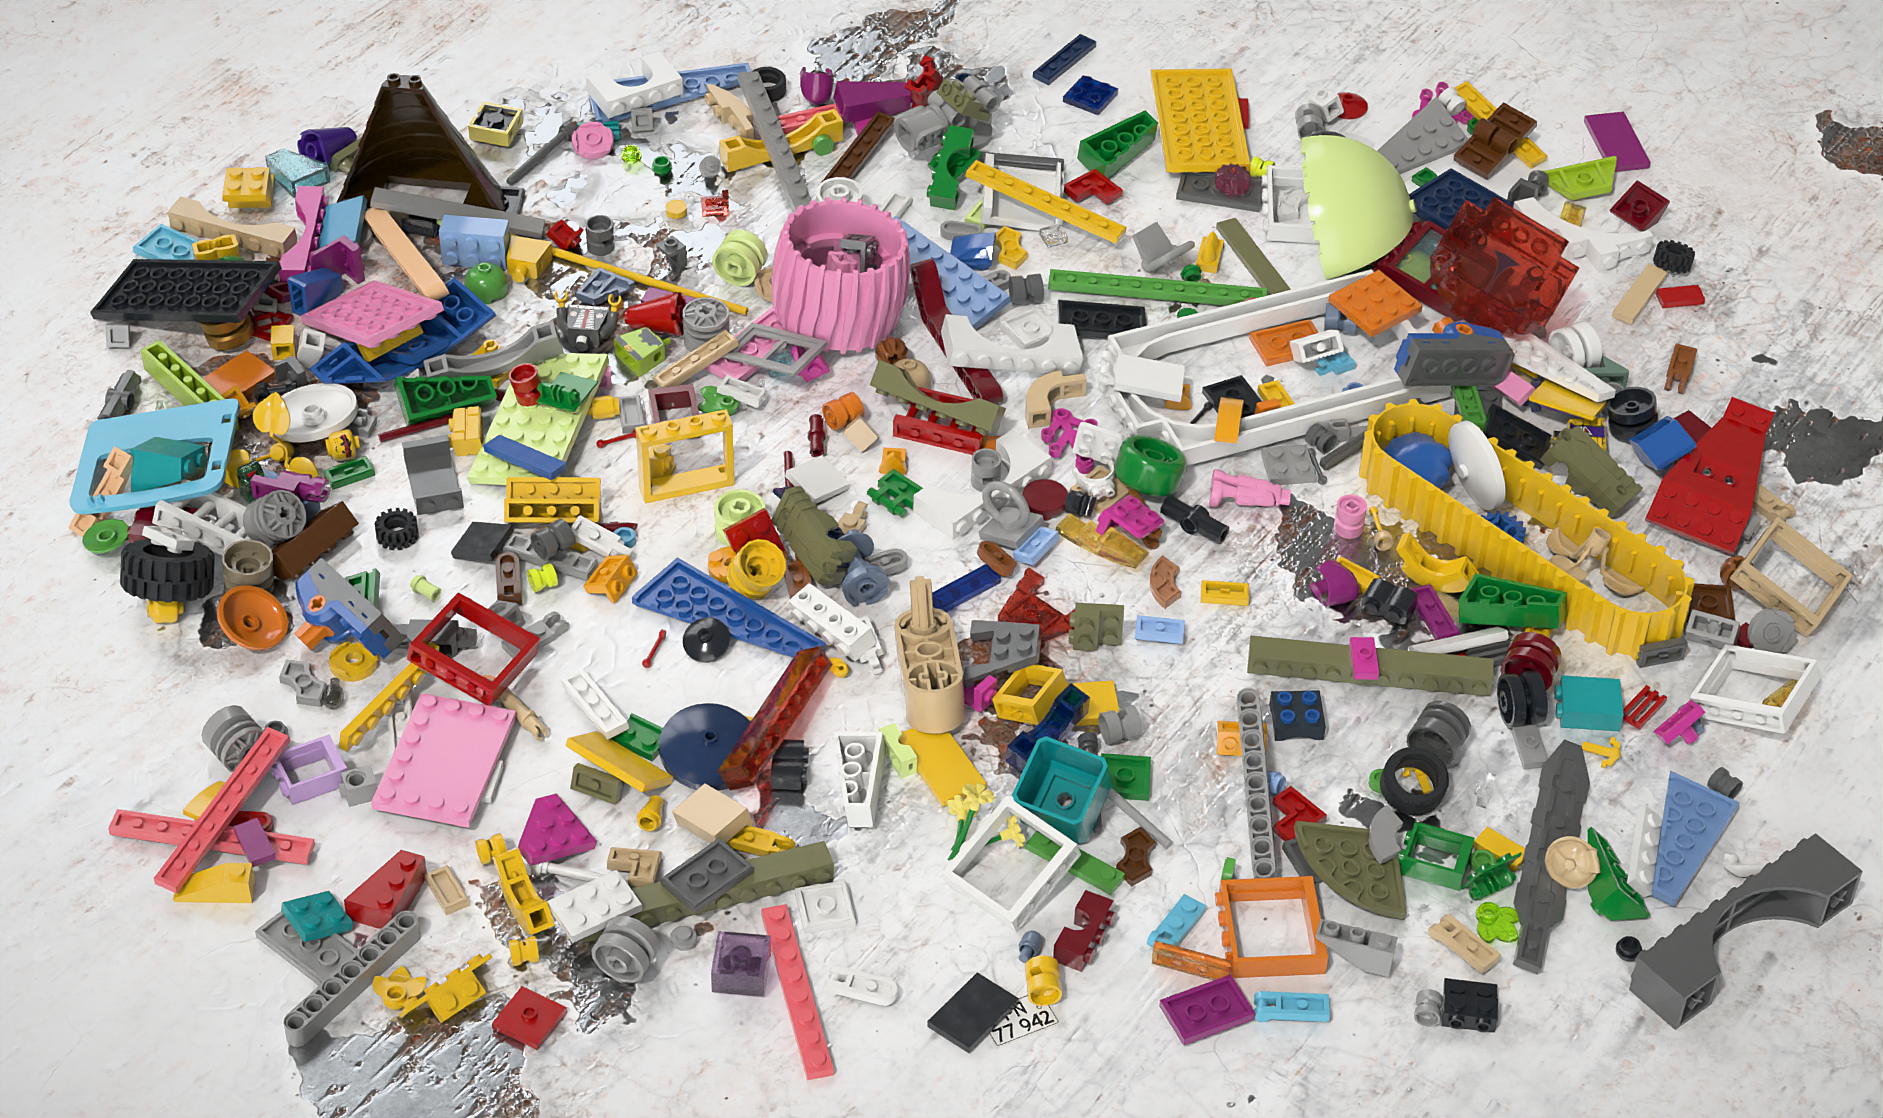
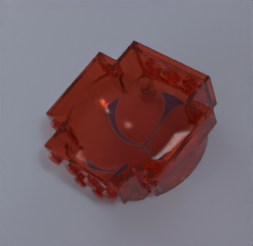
(1501, 269)

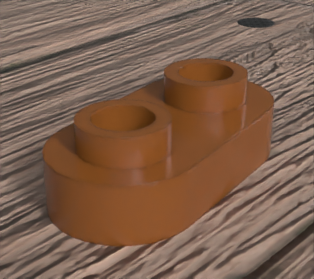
(996, 558)

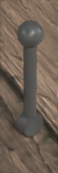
(1322, 479)

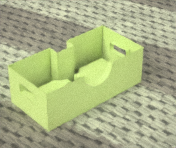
(900, 755)

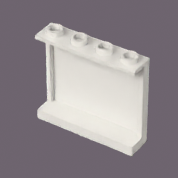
(1009, 212)

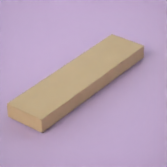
(1639, 294)
(696, 360)

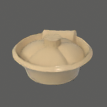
(1572, 862)

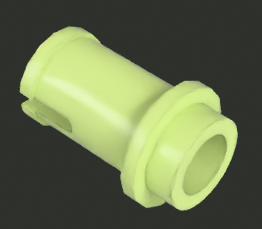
(420, 585)

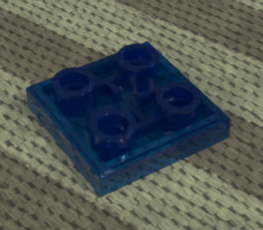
(1090, 95)

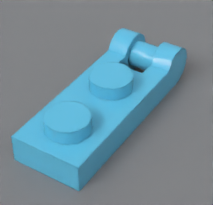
(1178, 922)
(1291, 1006)

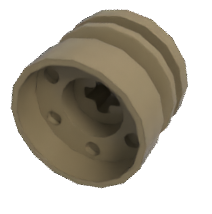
(248, 564)

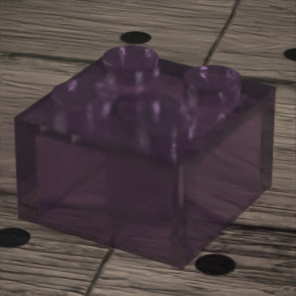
(741, 963)

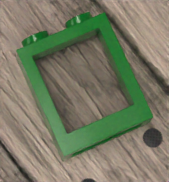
(1441, 840)

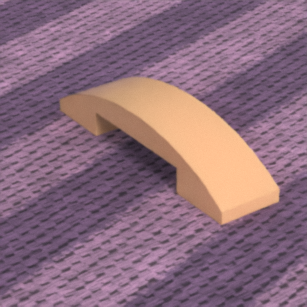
(114, 482)

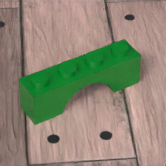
(956, 146)

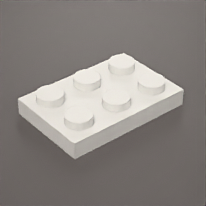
(593, 905)

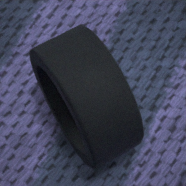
(775, 76)

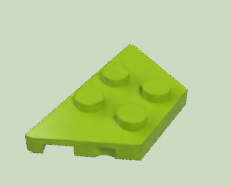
(1584, 178)

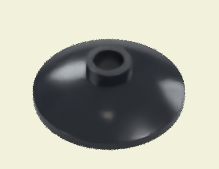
(710, 648)

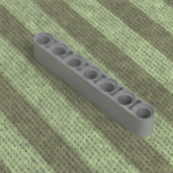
(351, 979)

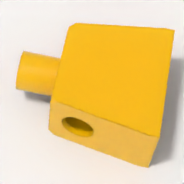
(528, 257)

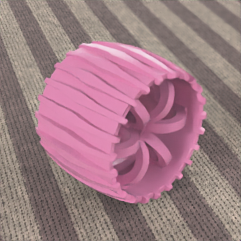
(821, 285)

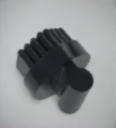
(1079, 503)

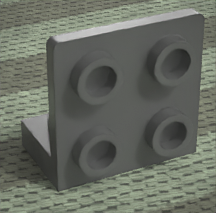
(866, 244)

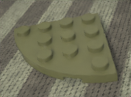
(1349, 868)

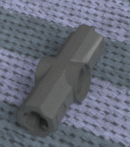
(121, 396)

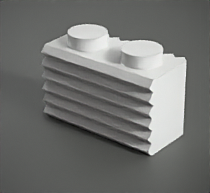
(1316, 346)

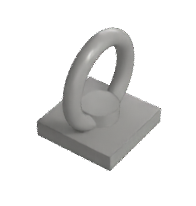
(1009, 525)

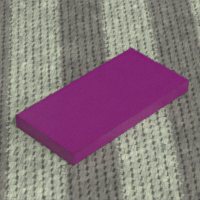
(1617, 138)

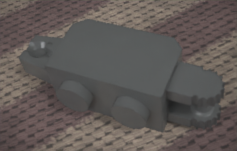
(448, 639)

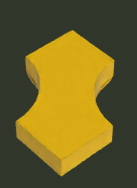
(1011, 252)

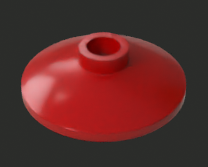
(1353, 105)

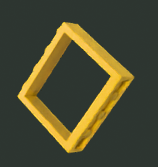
(691, 481)

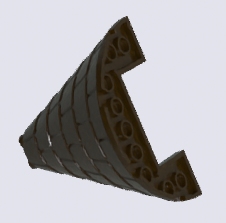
(418, 145)

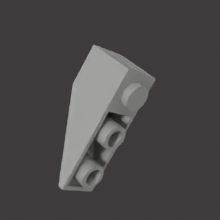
(1363, 948)

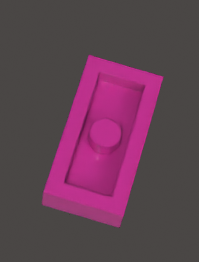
(1364, 658)

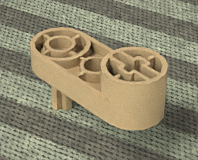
(929, 663)

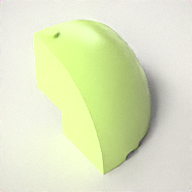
(1354, 201)

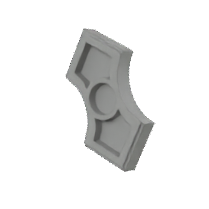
(298, 676)

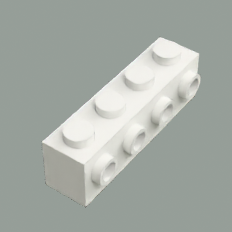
(831, 622)

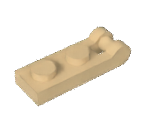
(1770, 505)
(1464, 943)

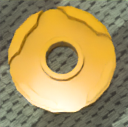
(349, 671)

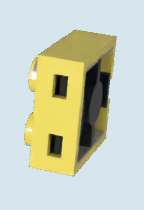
(495, 124)

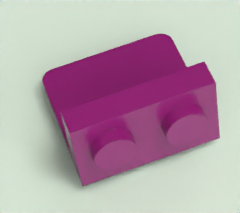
(340, 257)

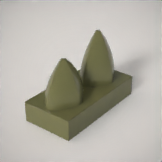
(344, 158)
(596, 783)

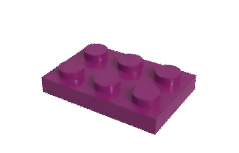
(1207, 1009)

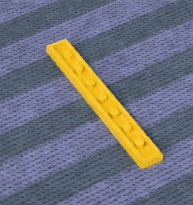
(1046, 201)

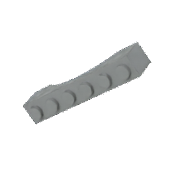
(535, 345)

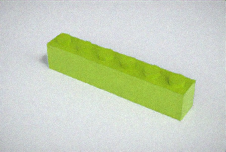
(178, 376)

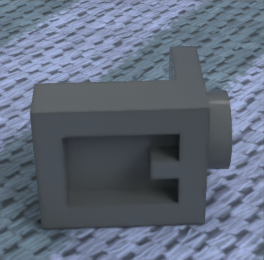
(292, 370)

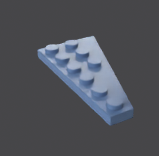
(1689, 830)

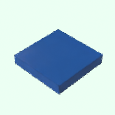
(418, 349)

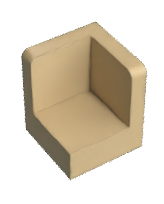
(860, 433)

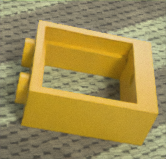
(1009, 704)

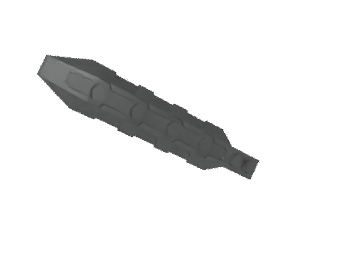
(1557, 814)

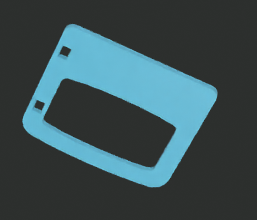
(187, 424)

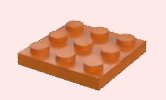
(1375, 303)

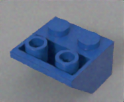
(1662, 443)

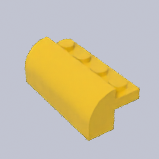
(545, 500)

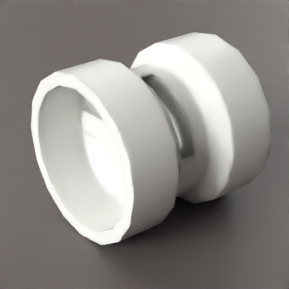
(1452, 101)

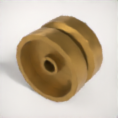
(227, 335)

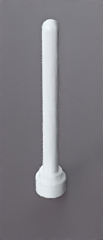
(548, 867)

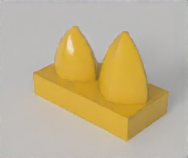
(1210, 253)

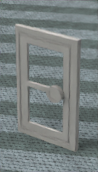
(815, 347)

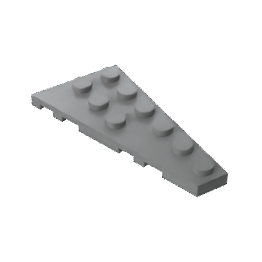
(1424, 139)

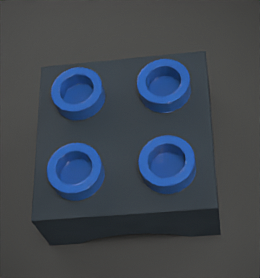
(1297, 714)

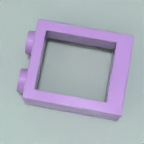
(303, 755)

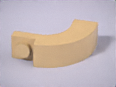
(1048, 390)

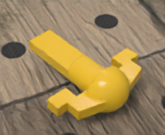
(1613, 753)
(1422, 778)

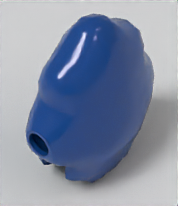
(1422, 456)

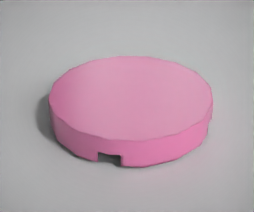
(592, 140)

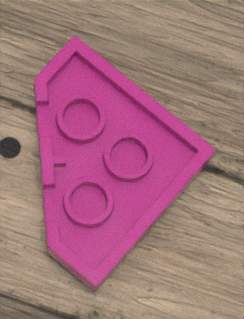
(553, 832)

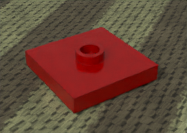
(529, 1017)

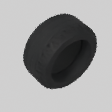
(1427, 763)

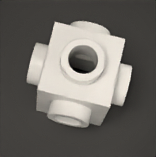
(1328, 102)

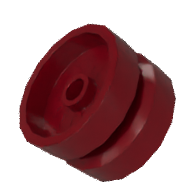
(1532, 652)

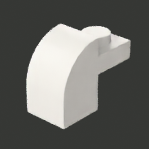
(312, 347)

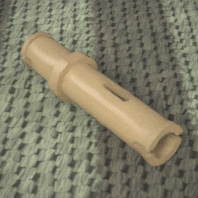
(526, 717)

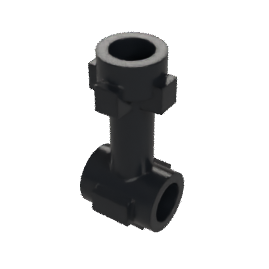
(263, 390)

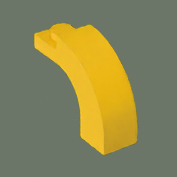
(1425, 569)
(525, 904)

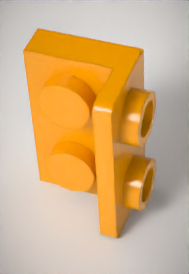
(612, 577)
(1229, 738)

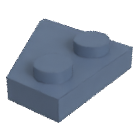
(601, 285)

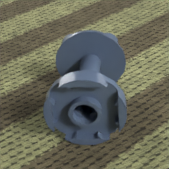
(864, 581)

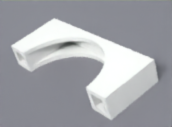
(970, 349)
(958, 512)

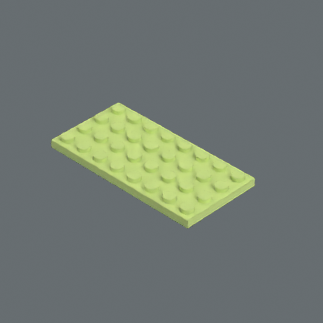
(540, 425)

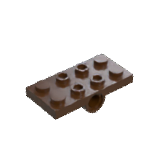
(1494, 140)

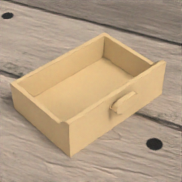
(712, 815)

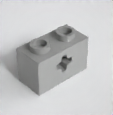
(1712, 629)

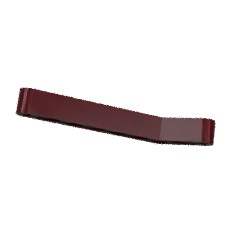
(933, 310)

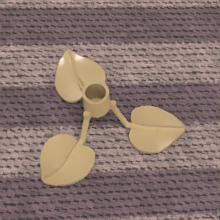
(1594, 545)

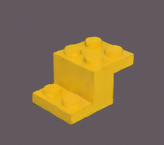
(248, 187)

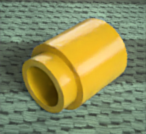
(604, 407)

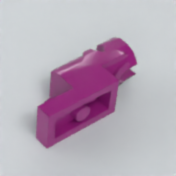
(299, 484)

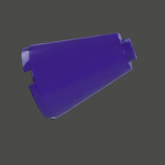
(325, 142)

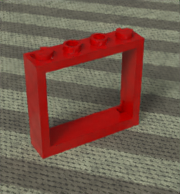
(458, 674)

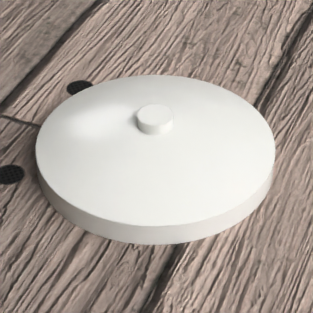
(318, 411)
(1476, 465)

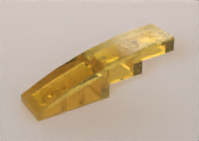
(1110, 546)

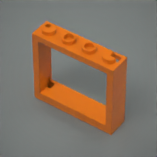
(1271, 889)

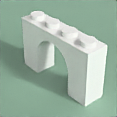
(616, 99)

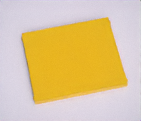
(1566, 400)

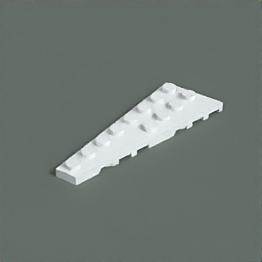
(1548, 362)

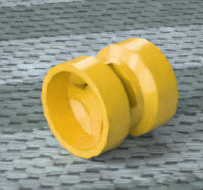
(491, 847)
(523, 951)

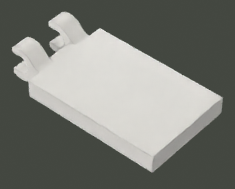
(1142, 376)

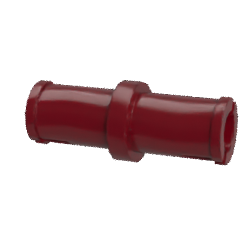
(816, 435)

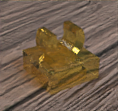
(1573, 213)

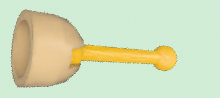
(1382, 539)

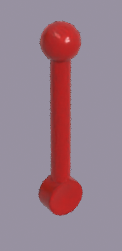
(601, 443)
(647, 662)

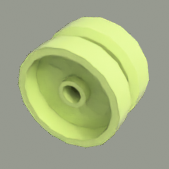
(739, 257)
(734, 507)

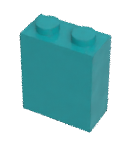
(1589, 703)

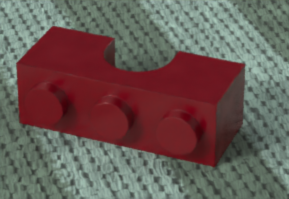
(1077, 947)

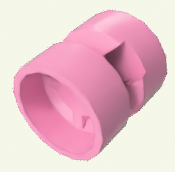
(1350, 516)

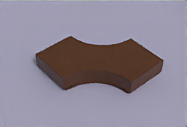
(1137, 848)

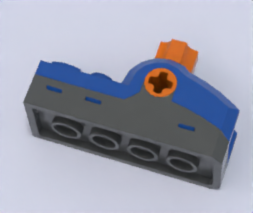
(1454, 356)
(338, 610)

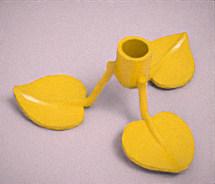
(272, 417)

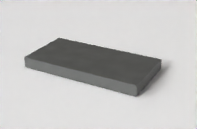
(1202, 189)

